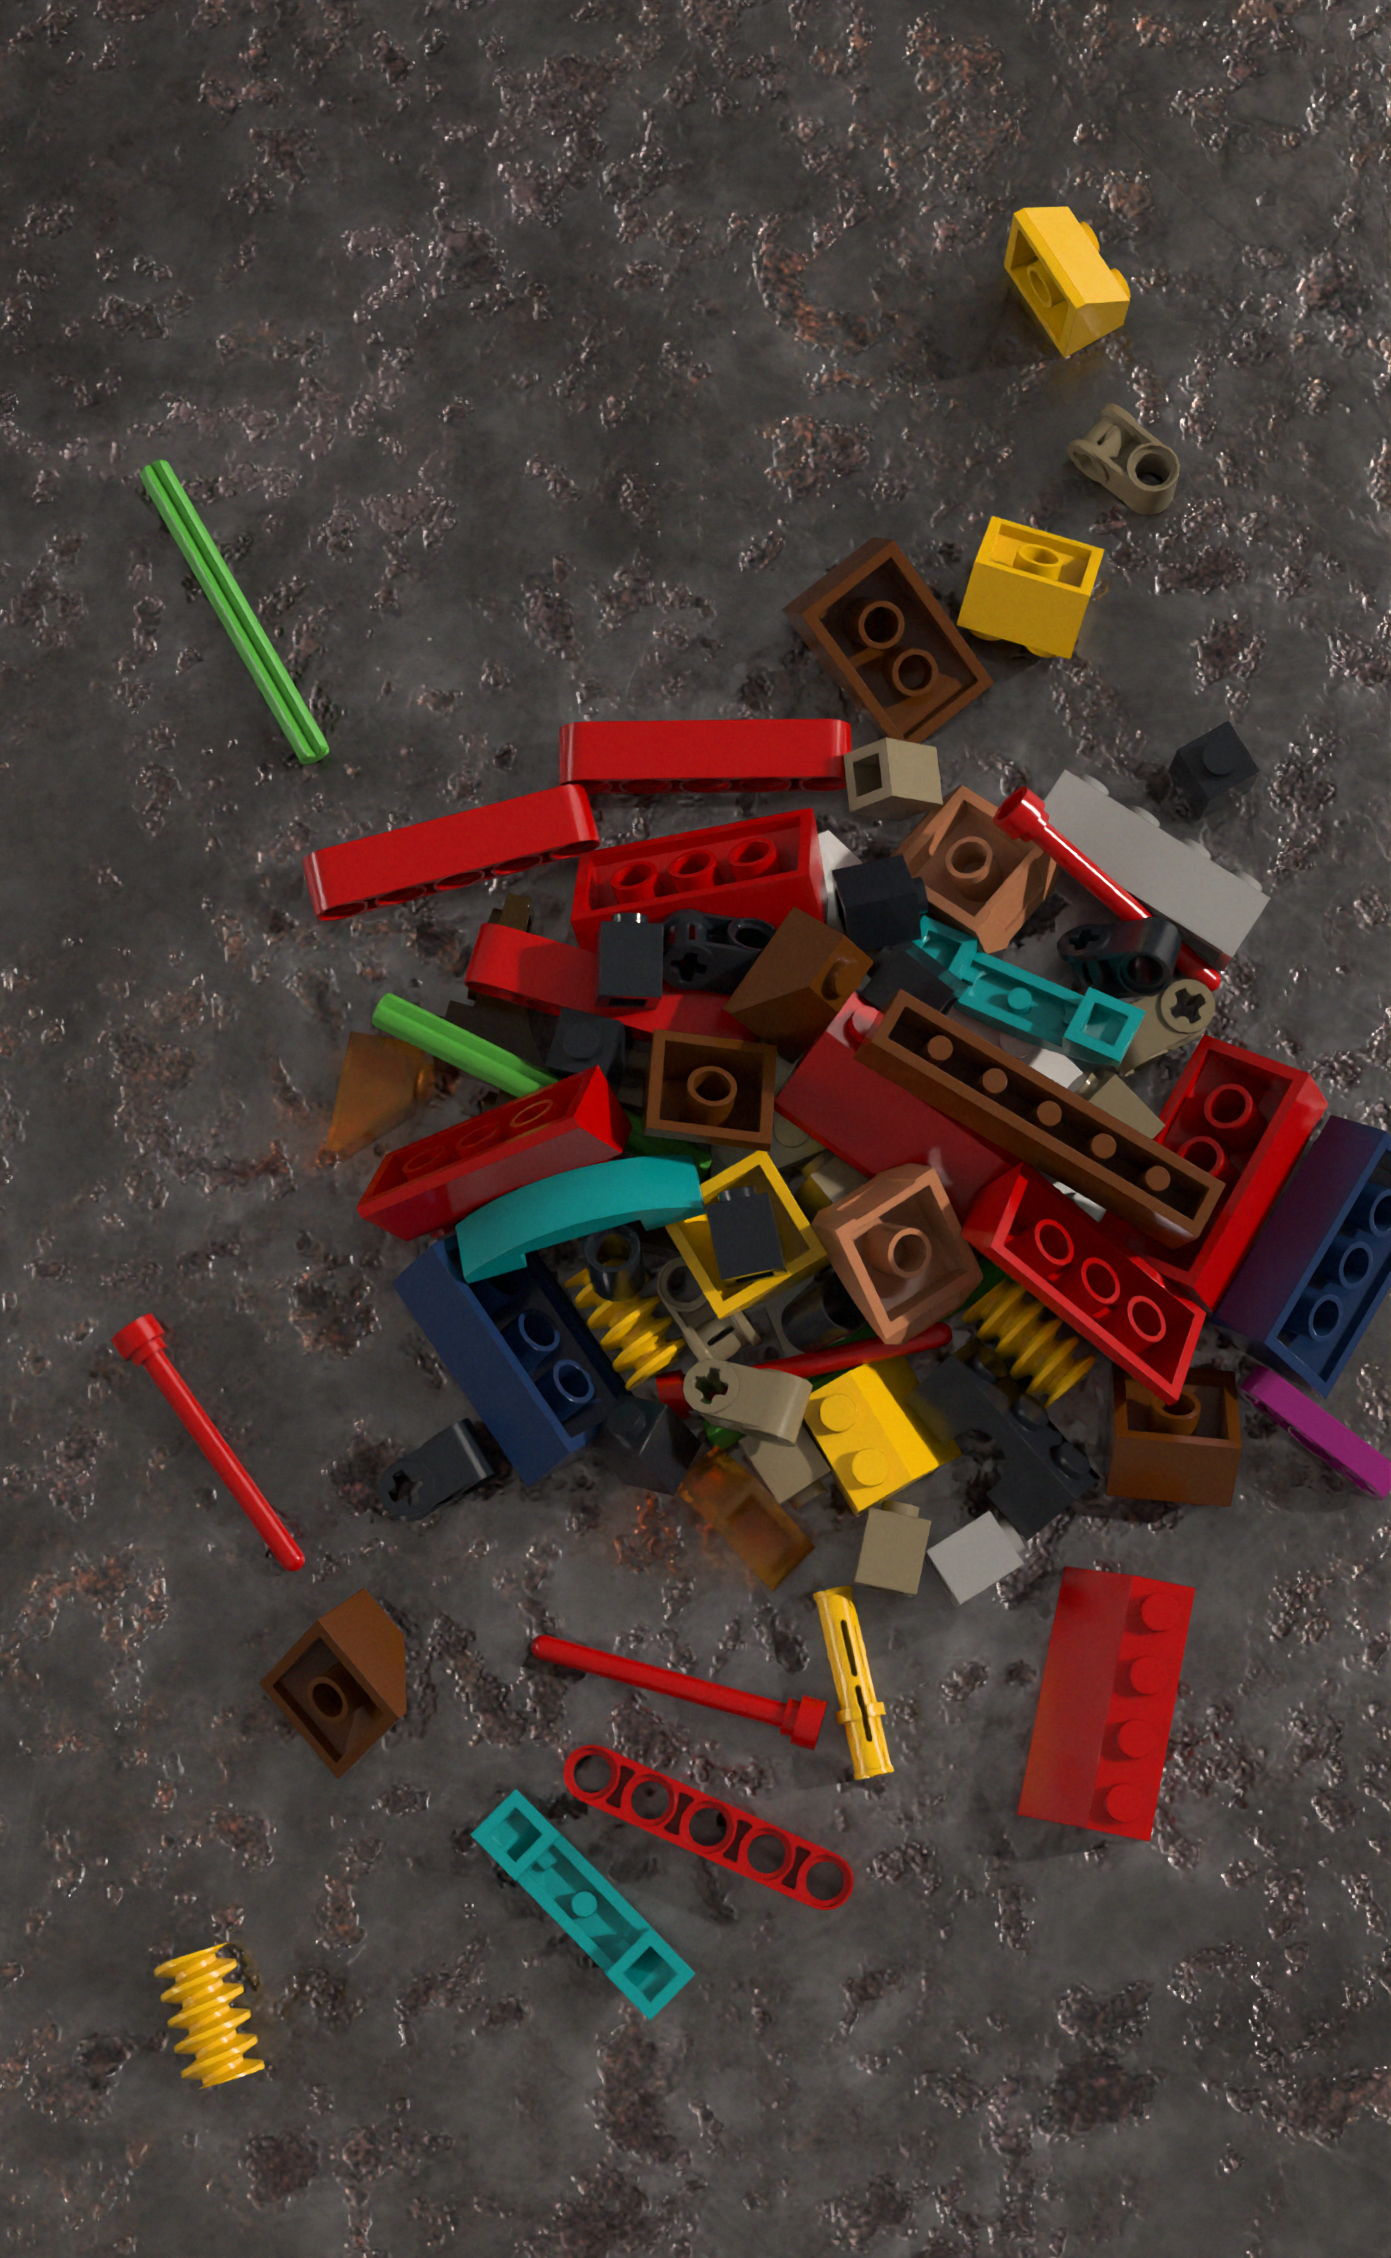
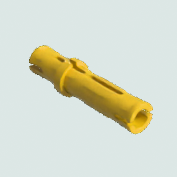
(853, 1683)

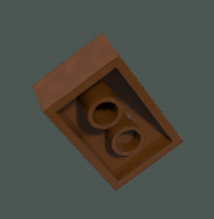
(888, 642)

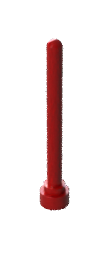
(1024, 818)
(144, 1345)
(814, 1364)
(796, 1718)

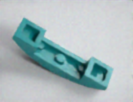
(1030, 1007)
(575, 1205)
(583, 1904)

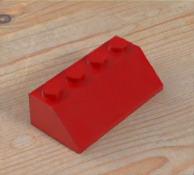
(727, 870)
(878, 1122)
(1246, 1127)
(476, 1161)
(1087, 1278)
(1106, 1702)

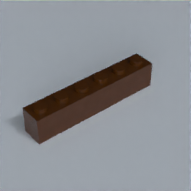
(1039, 1120)

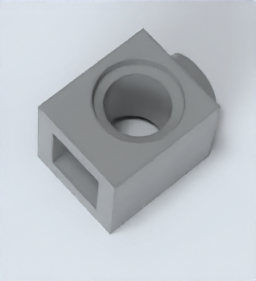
(975, 1557)

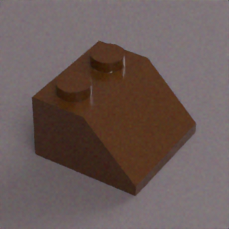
(709, 1090)
(1175, 1450)

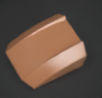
(976, 872)
(899, 1251)

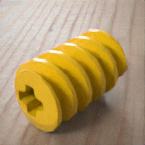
(631, 1329)
(1030, 1341)
(208, 2017)

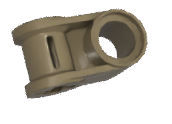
(1119, 452)
(1160, 1030)
(700, 1321)
(757, 1401)

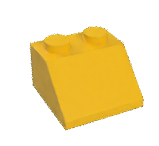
(1065, 277)
(1029, 588)
(800, 1244)
(873, 1433)

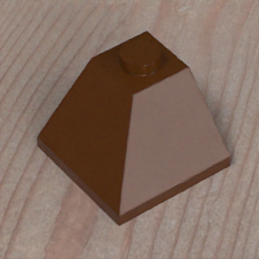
(798, 984)
(343, 1681)

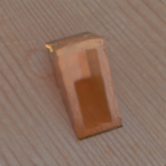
(376, 1092)
(744, 1517)

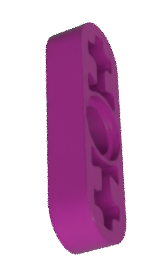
(1318, 1431)

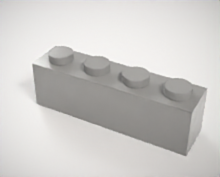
(1162, 873)

